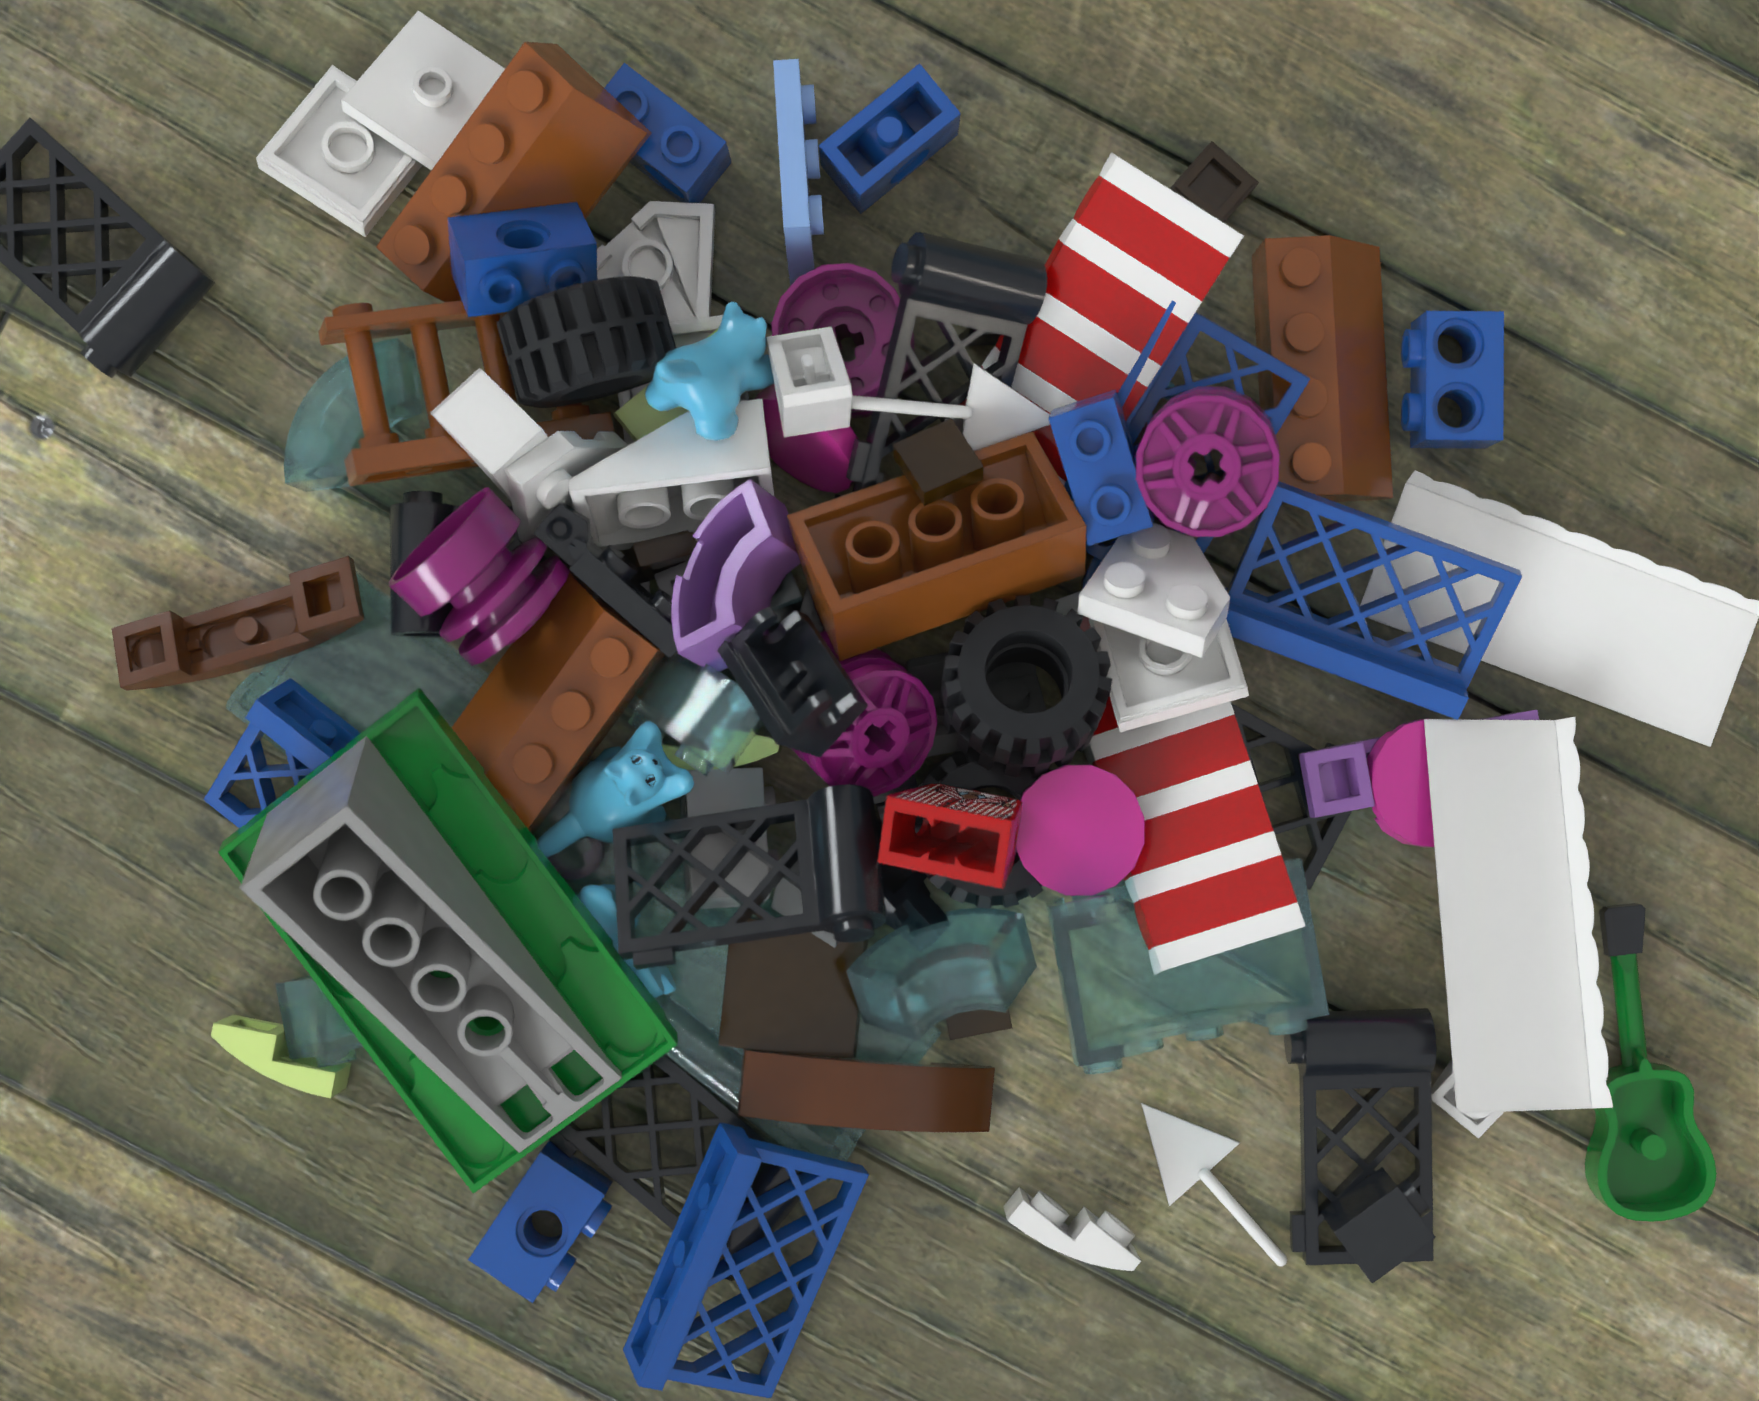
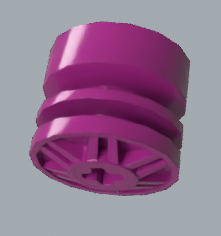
(855, 306)
(1198, 422)
(492, 589)
(889, 736)

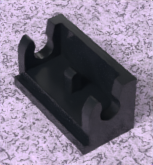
(793, 681)

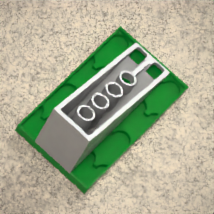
(448, 941)

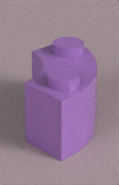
(731, 572)

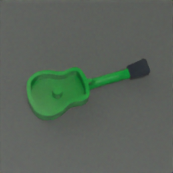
(1647, 1149)

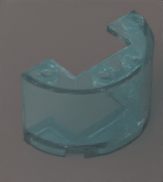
(1125, 1010)

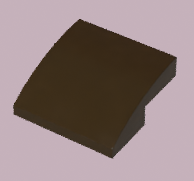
(791, 996)

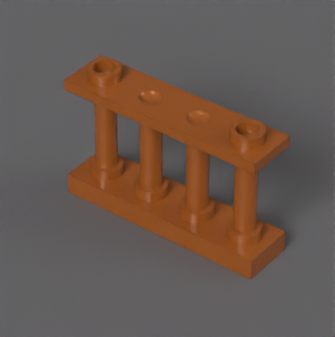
(380, 451)

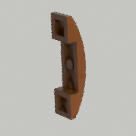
(242, 633)
(866, 1093)

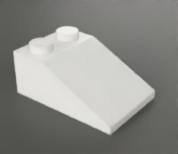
(671, 479)

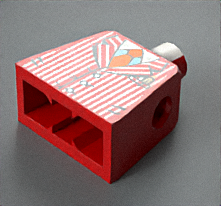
(961, 835)

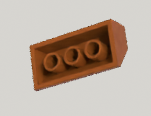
(531, 142)
(1324, 317)
(899, 568)
(555, 699)

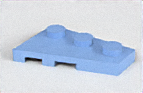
(797, 164)

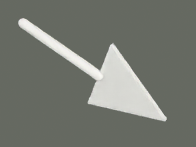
(990, 415)
(1188, 1154)

